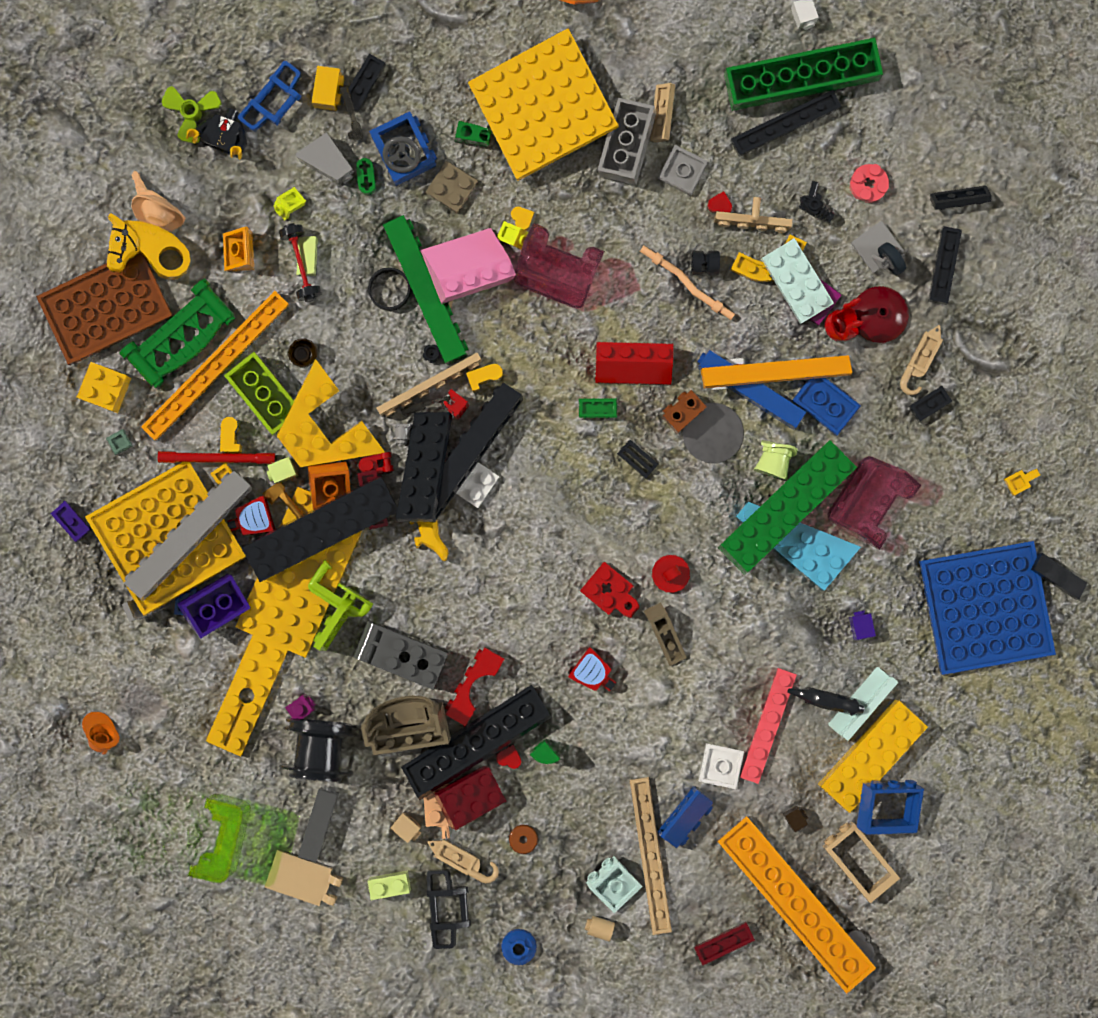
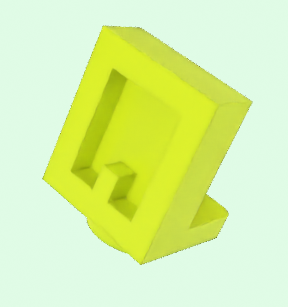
(288, 203)
(512, 235)

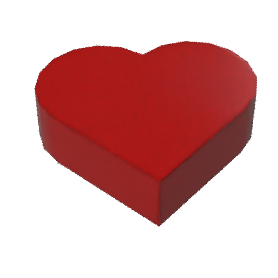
(719, 203)
(509, 757)

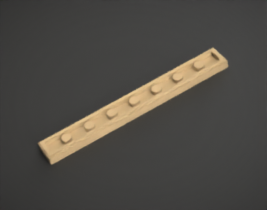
(650, 855)

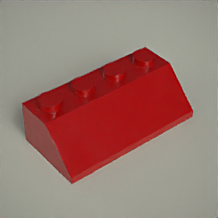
(634, 363)

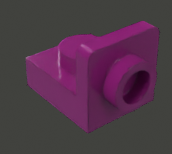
(301, 707)

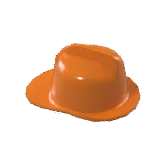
(100, 732)

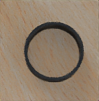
(383, 270)

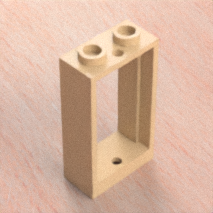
(882, 884)

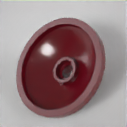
(878, 327)

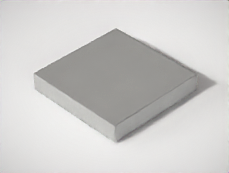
(683, 170)

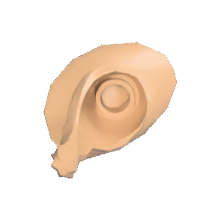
(153, 208)

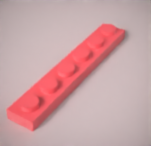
(767, 726)

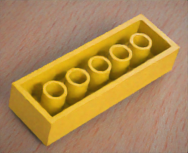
(872, 754)

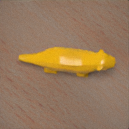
(430, 537)

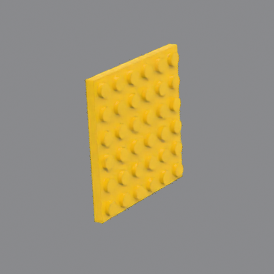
(543, 104)
(145, 516)

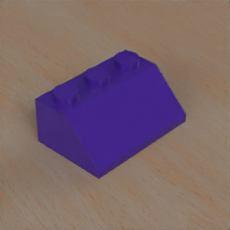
(213, 605)

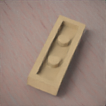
(664, 105)

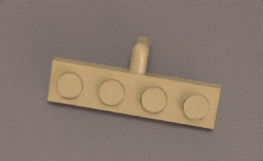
(745, 221)

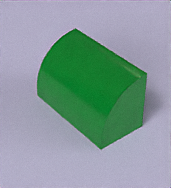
(545, 753)

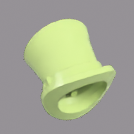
(775, 459)

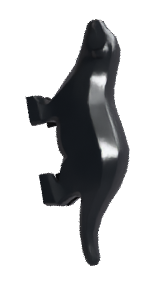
(828, 700)

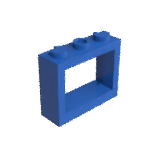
(422, 167)
(907, 824)

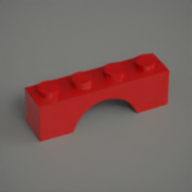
(462, 708)

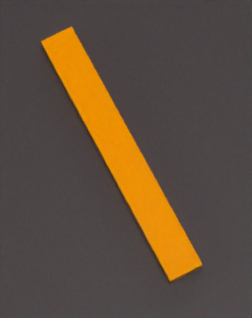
(776, 371)

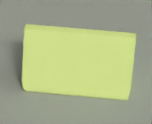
(308, 252)

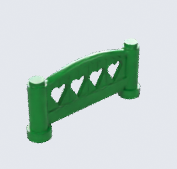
(144, 358)

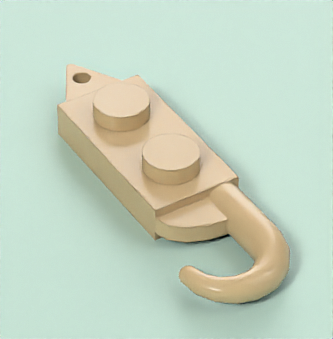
(921, 359)
(461, 860)

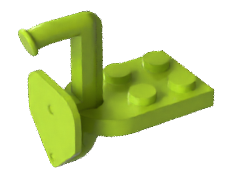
(344, 606)

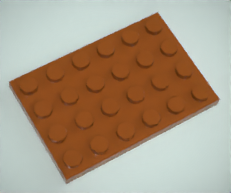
(104, 308)

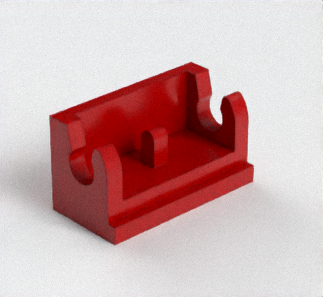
(458, 405)

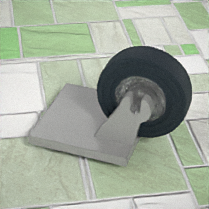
(880, 250)

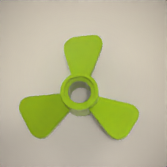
(173, 101)

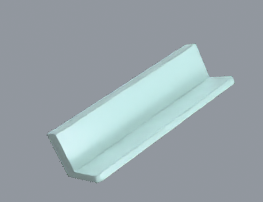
(869, 694)

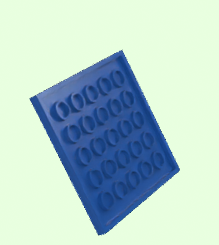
(987, 608)

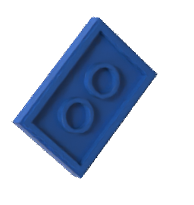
(826, 404)

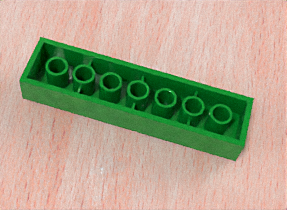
(803, 74)
(787, 507)

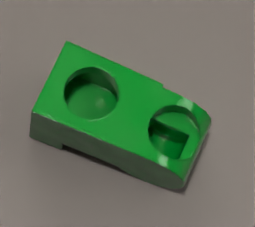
(472, 134)

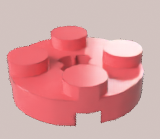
(865, 193)

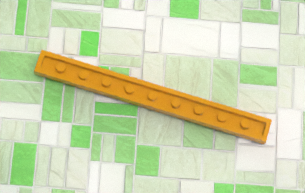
(215, 366)

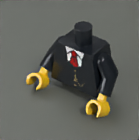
(221, 134)

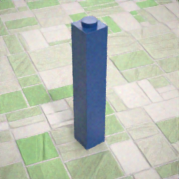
(759, 395)

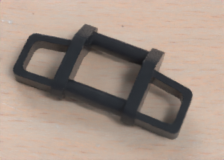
(449, 891)

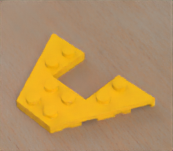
(306, 440)

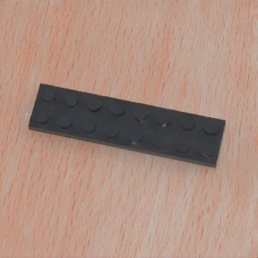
(476, 742)

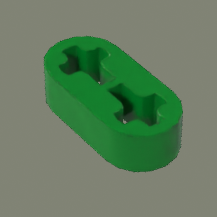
(370, 176)

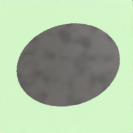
(714, 434)

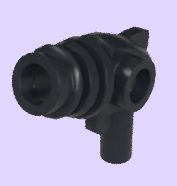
(813, 205)

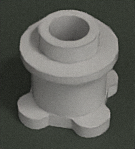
(402, 433)

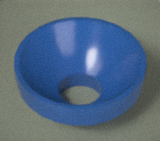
(518, 936)

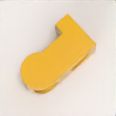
(483, 375)
(228, 436)

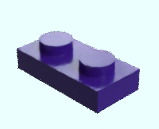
(71, 521)

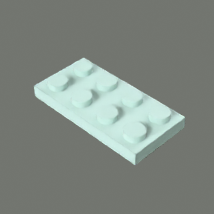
(797, 281)

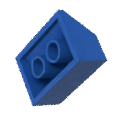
(685, 817)

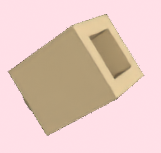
(406, 827)

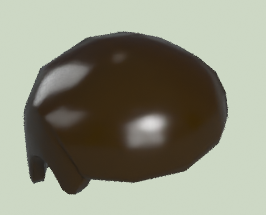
(302, 352)

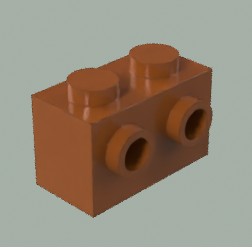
(683, 411)

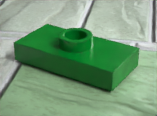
(598, 408)

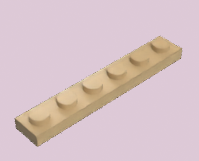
(423, 388)

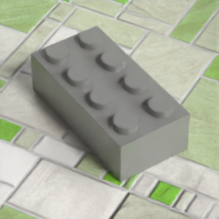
(627, 145)

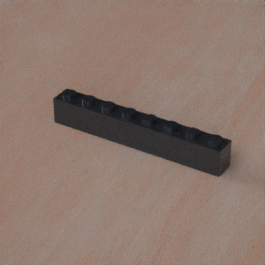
(476, 442)

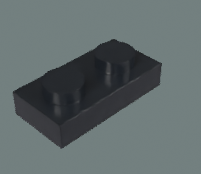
(930, 403)

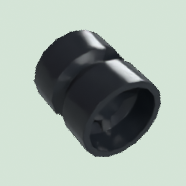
(712, 264)

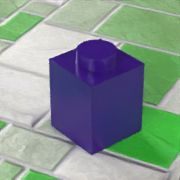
(862, 625)

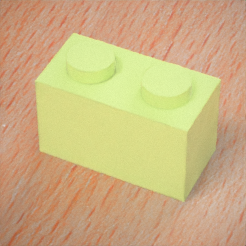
(389, 885)

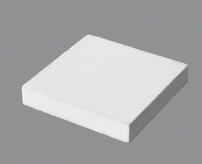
(721, 766)

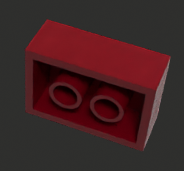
(469, 797)

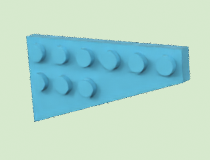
(811, 550)

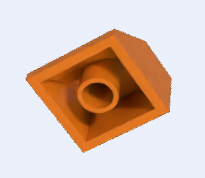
(328, 482)

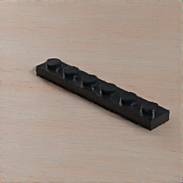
(786, 123)

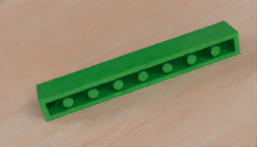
(436, 314)

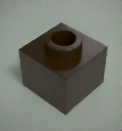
(796, 818)

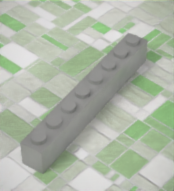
(188, 535)

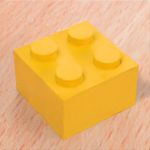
(104, 387)

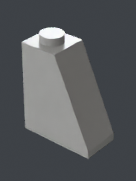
(326, 159)

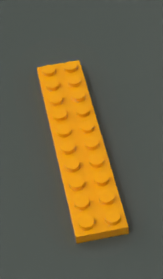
(796, 904)

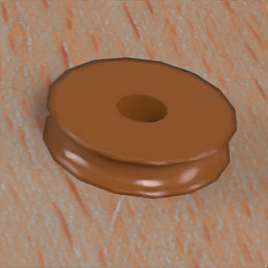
(517, 845)

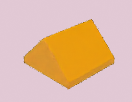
(238, 250)

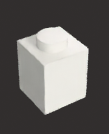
(804, 14)

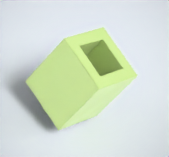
(282, 470)

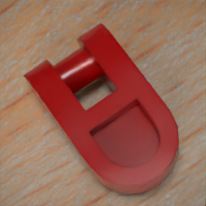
(371, 462)

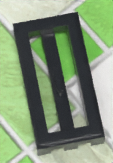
(641, 452)

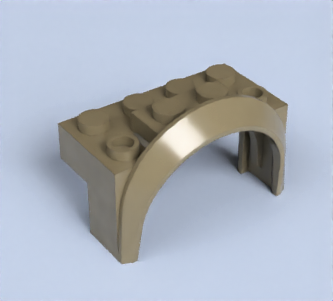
(402, 712)

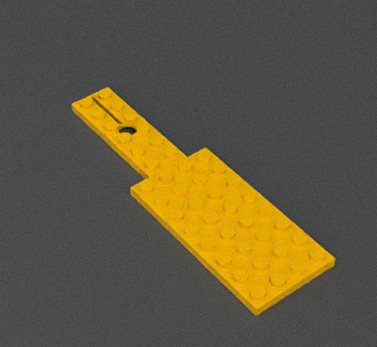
(281, 620)

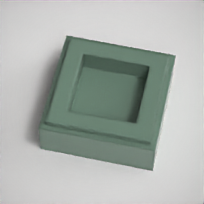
(119, 442)

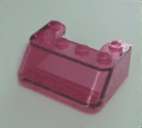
(554, 271)
(868, 499)

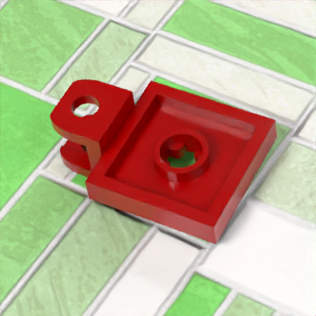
(617, 598)

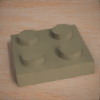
(451, 187)

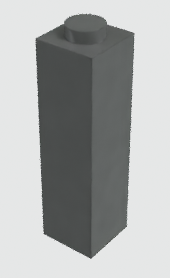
(318, 823)

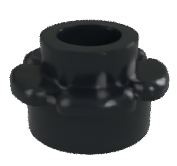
(431, 358)

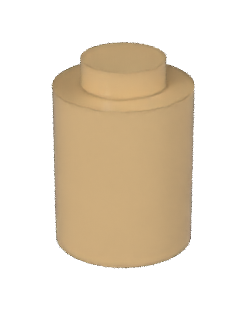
(599, 928)

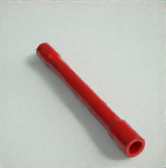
(173, 457)

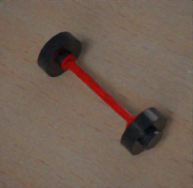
(308, 292)

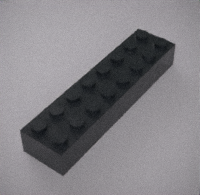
(320, 528)

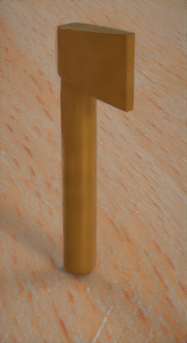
(277, 491)

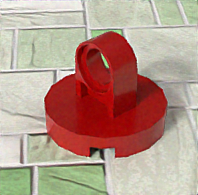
(670, 573)

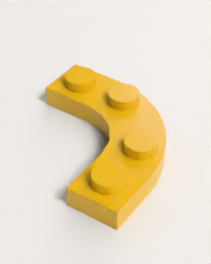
(755, 269)

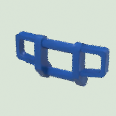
(255, 103)

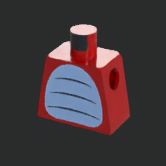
(253, 518)
(592, 672)

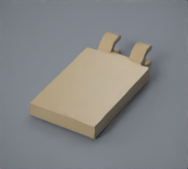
(302, 879)

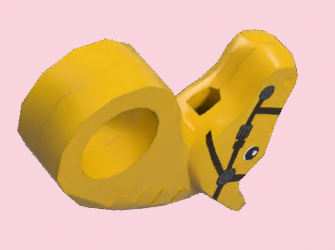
(151, 241)

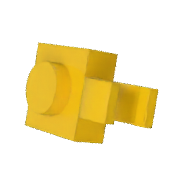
(1019, 481)

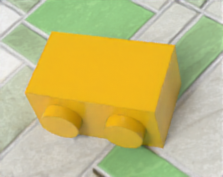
(327, 88)

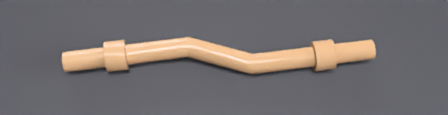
(717, 306)

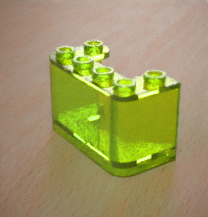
(234, 817)

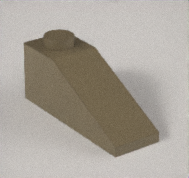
(665, 634)

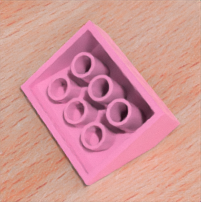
(468, 265)

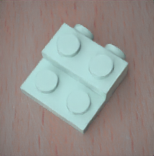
(613, 884)

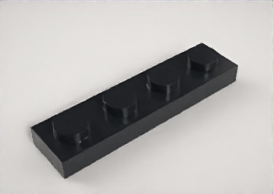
(944, 265)

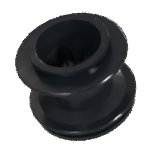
(318, 749)

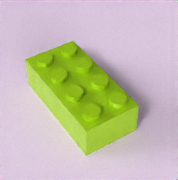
(261, 392)

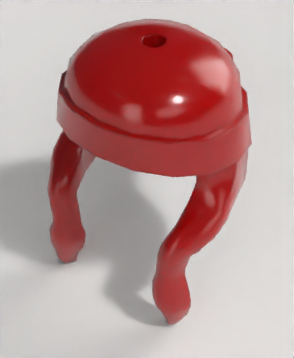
(843, 323)

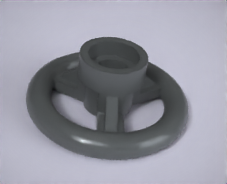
(401, 147)

